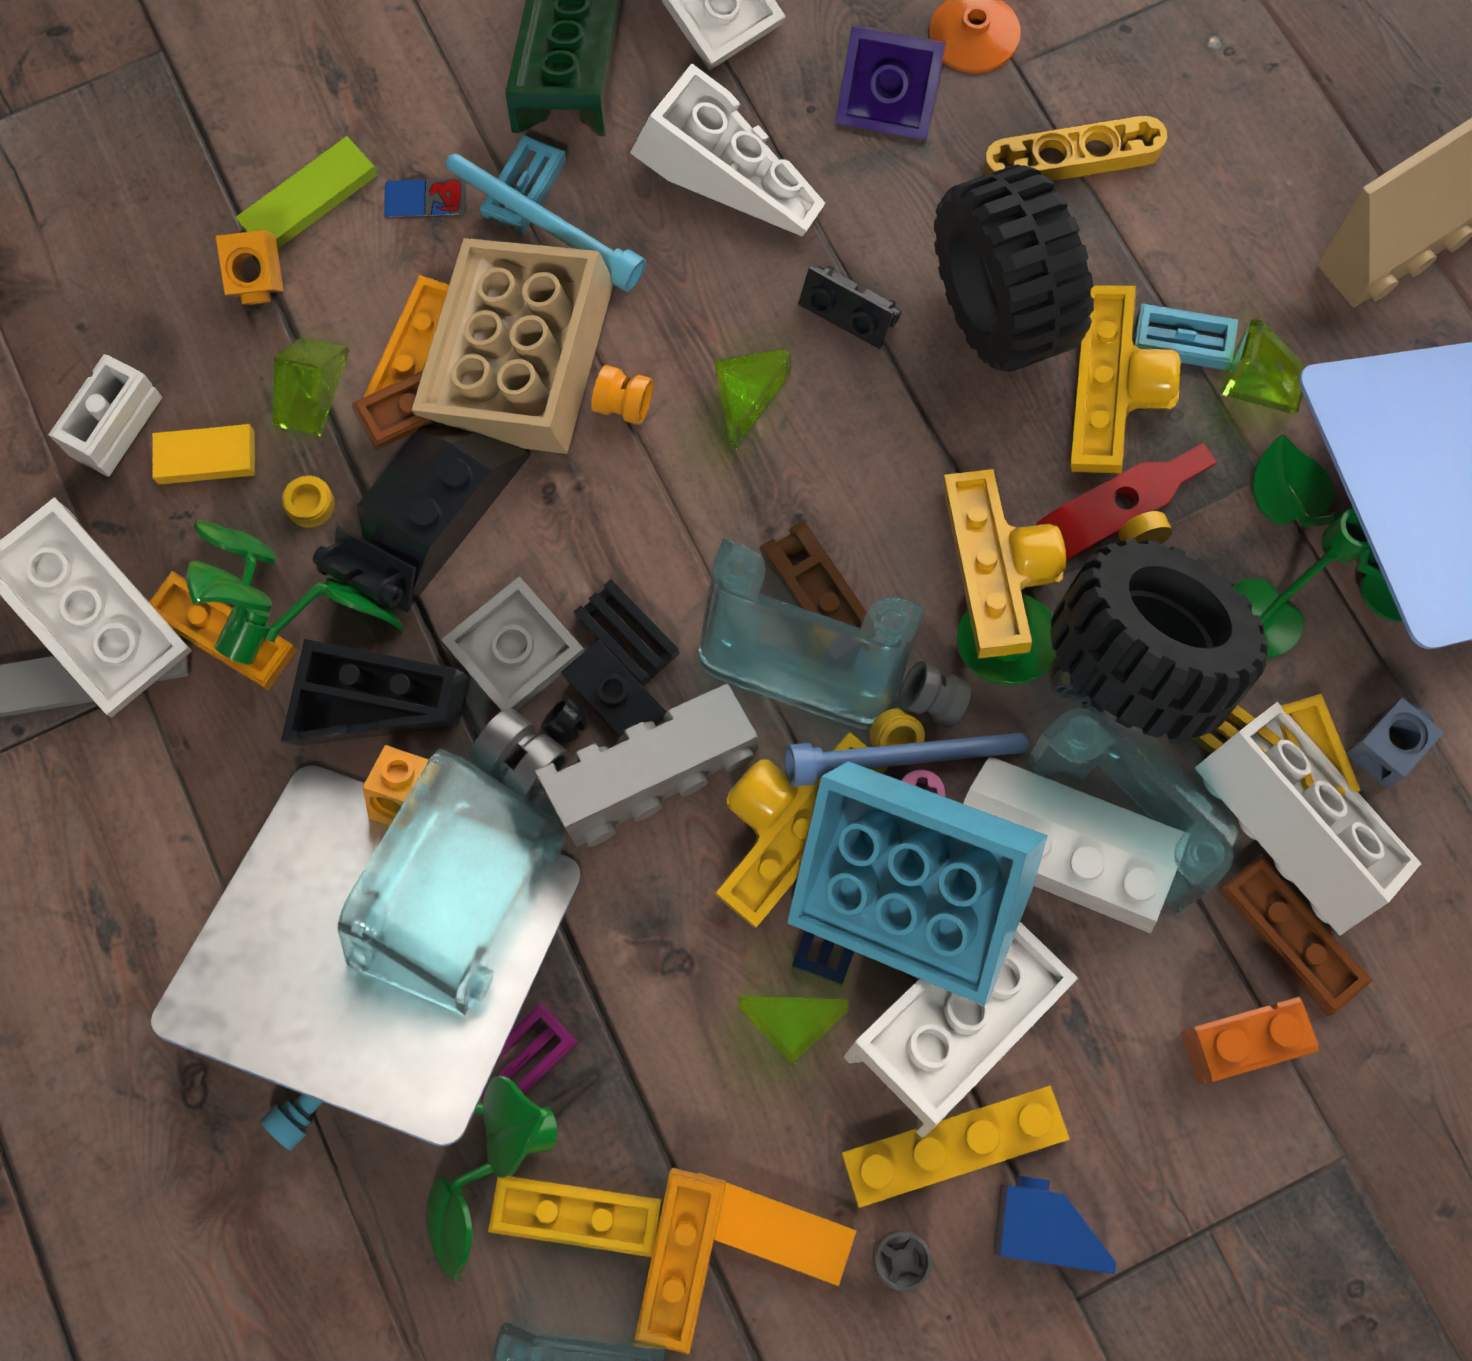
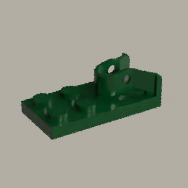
(562, 61)

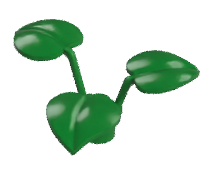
(1295, 486)
(248, 620)
(513, 1131)

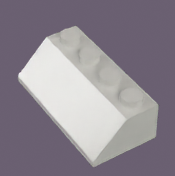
(1318, 839)
(1092, 848)

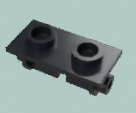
(840, 303)
(368, 568)

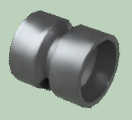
(504, 746)

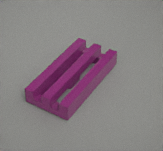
(554, 1028)

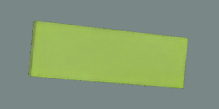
(310, 193)

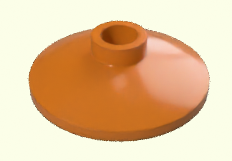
(972, 46)

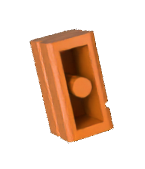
(1249, 1041)

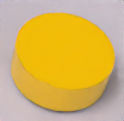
(308, 501)
(1147, 526)
(895, 728)

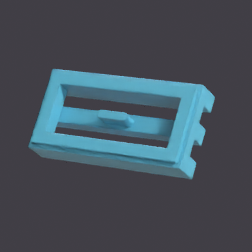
(557, 159)
(1192, 347)

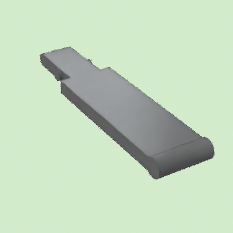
(48, 685)

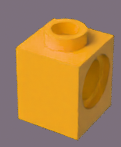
(234, 250)
(391, 783)

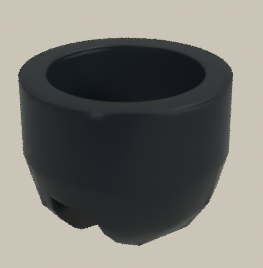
(562, 719)

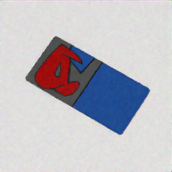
(425, 197)

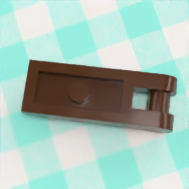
(816, 580)

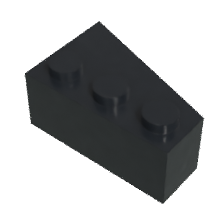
(368, 694)

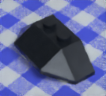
(436, 496)

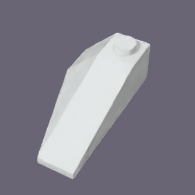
(712, 150)

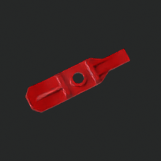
(1149, 486)

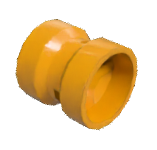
(622, 394)

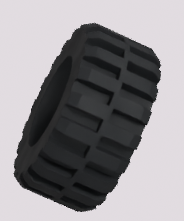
(1013, 267)
(1158, 639)

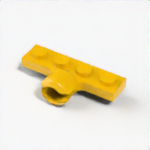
(1115, 381)
(998, 562)
(781, 824)

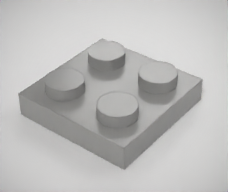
(513, 646)

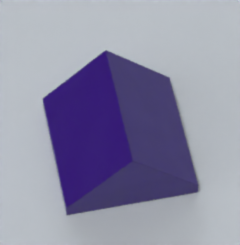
(890, 82)

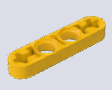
(1072, 144)

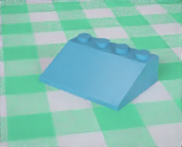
(914, 879)

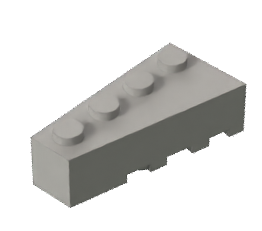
(649, 766)

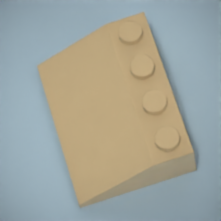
(1404, 220)
(516, 342)

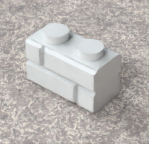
(106, 415)

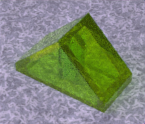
(1265, 371)
(306, 384)
(748, 387)
(793, 1023)

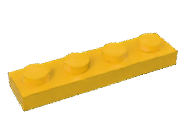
(955, 1146)

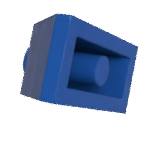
(1046, 1228)

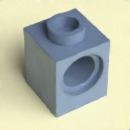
(1384, 760)

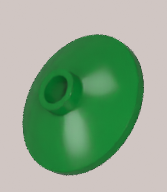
(1013, 668)

